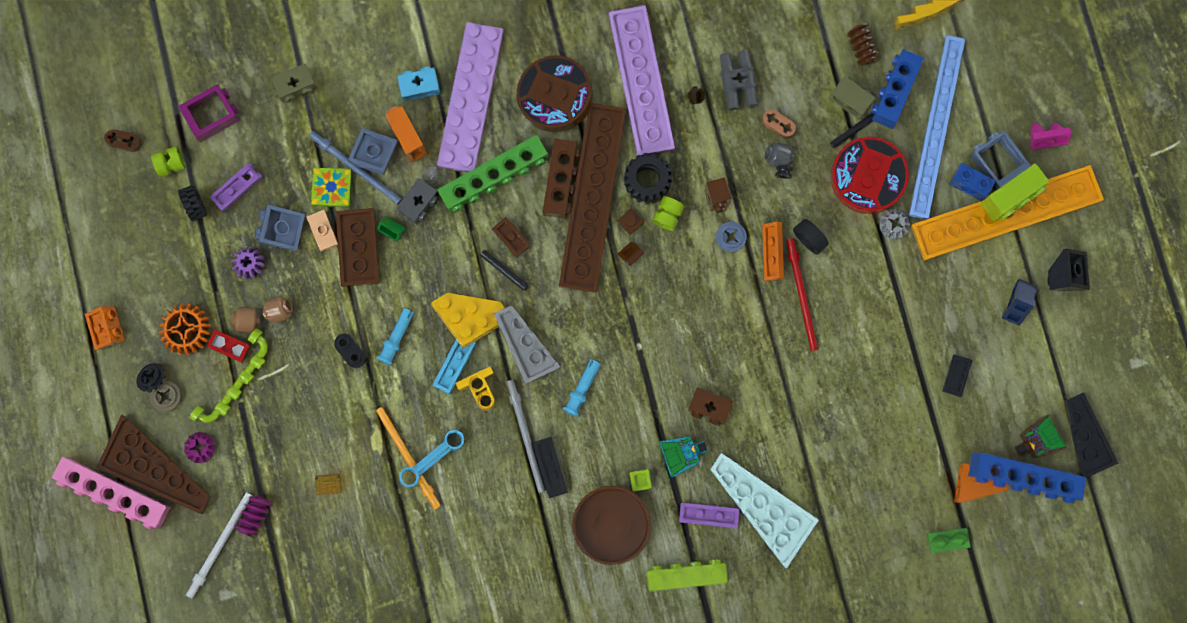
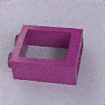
(219, 125)

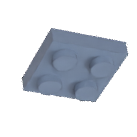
(373, 151)

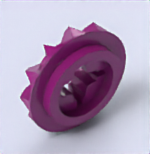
(206, 452)

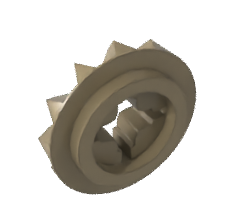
(167, 405)

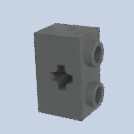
(419, 192)

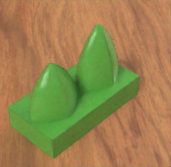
(948, 540)

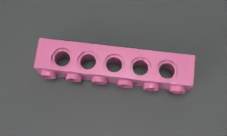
(157, 510)

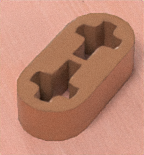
(776, 128)

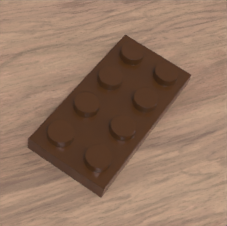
(357, 247)

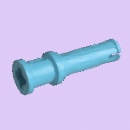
(392, 344)
(578, 396)

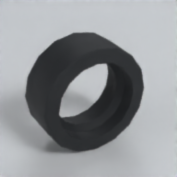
(810, 236)

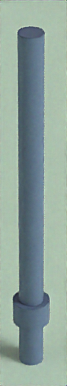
(326, 145)

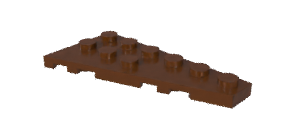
(140, 462)

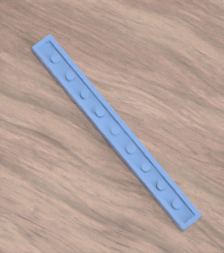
(936, 127)

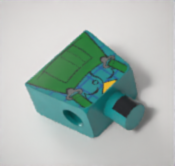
(681, 454)

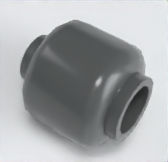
(779, 154)

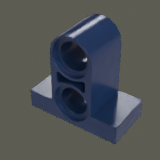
(1020, 302)

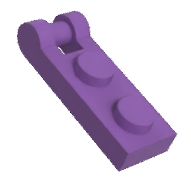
(236, 187)

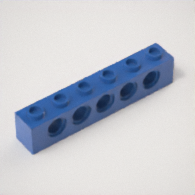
(1072, 484)

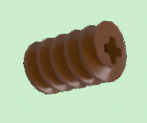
(862, 45)

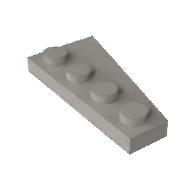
(528, 352)

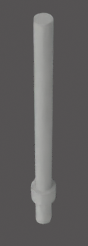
(515, 399)

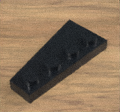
(1089, 441)

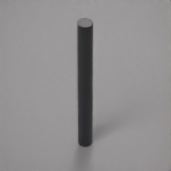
(853, 130)

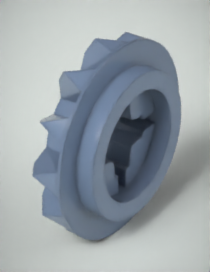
(731, 227)

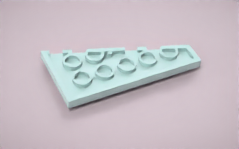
(774, 516)

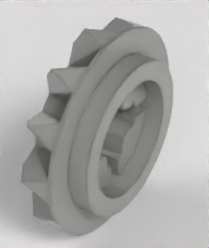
(897, 232)

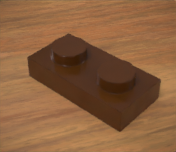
(511, 237)

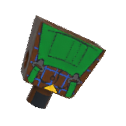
(1040, 439)

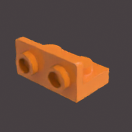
(104, 327)

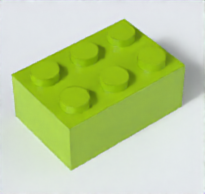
(1015, 193)

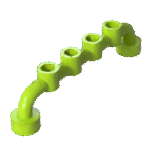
(234, 391)

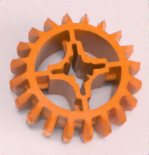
(182, 313)

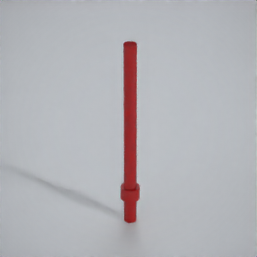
(794, 259)

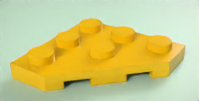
(467, 316)

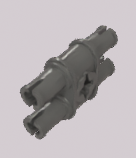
(732, 86)

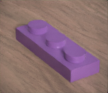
(709, 515)

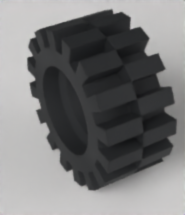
(192, 203)

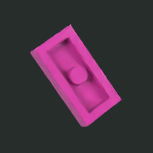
(1045, 139)

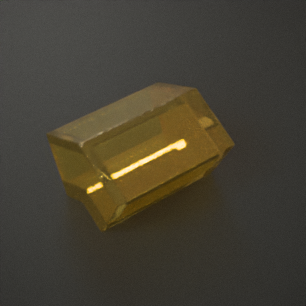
(328, 484)

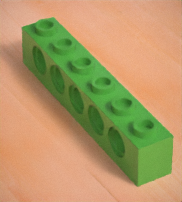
(498, 164)

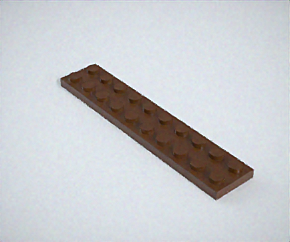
(592, 198)

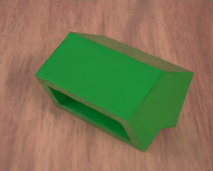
(391, 229)

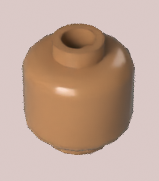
(277, 309)
(245, 320)

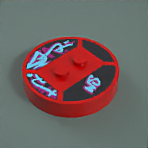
(869, 175)

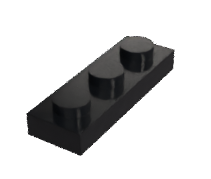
(550, 467)

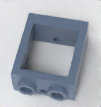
(1010, 148)

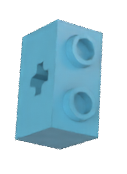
(427, 88)

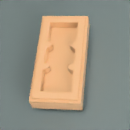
(322, 230)

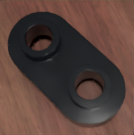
(349, 351)

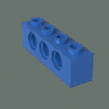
(889, 115)

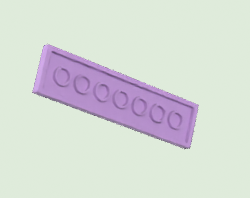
(641, 81)
(470, 97)

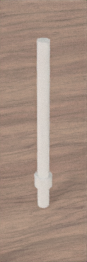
(199, 578)

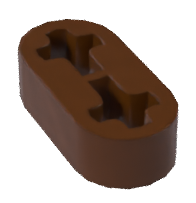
(124, 136)

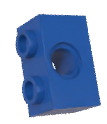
(972, 182)

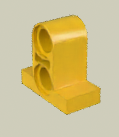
(483, 391)

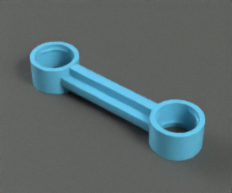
(432, 458)

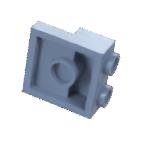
(279, 227)

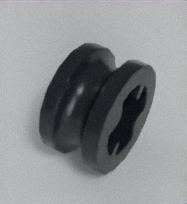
(783, 172)

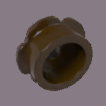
(696, 95)

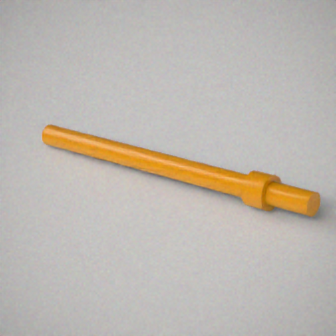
(427, 490)

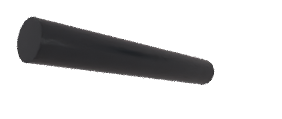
(504, 270)

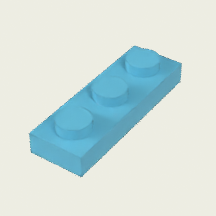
(453, 367)

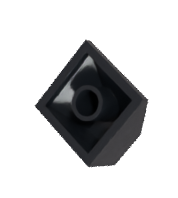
(1069, 272)

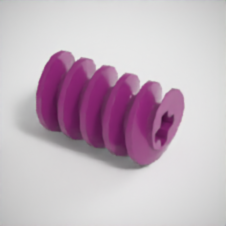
(253, 515)

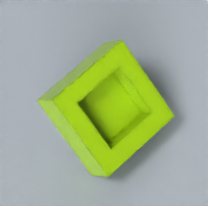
(640, 480)

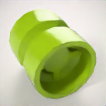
(168, 161)
(668, 213)

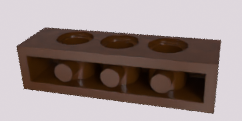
(561, 149)

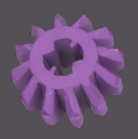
(251, 268)

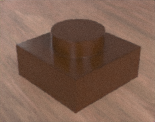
(630, 221)
(630, 253)

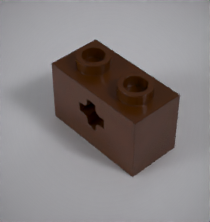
(717, 195)
(721, 405)

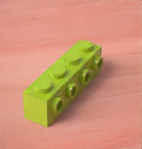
(686, 576)

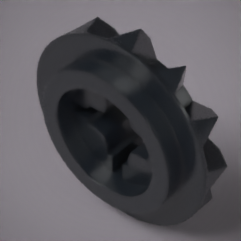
(150, 370)

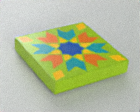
(331, 187)

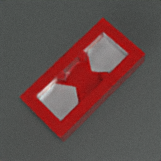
(228, 346)

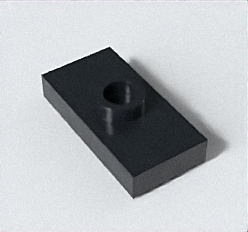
(957, 375)

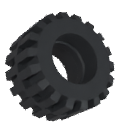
(647, 162)

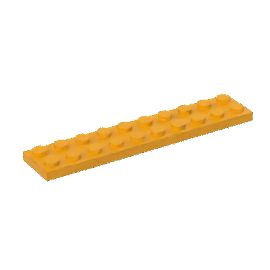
(973, 224)

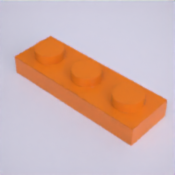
(773, 251)

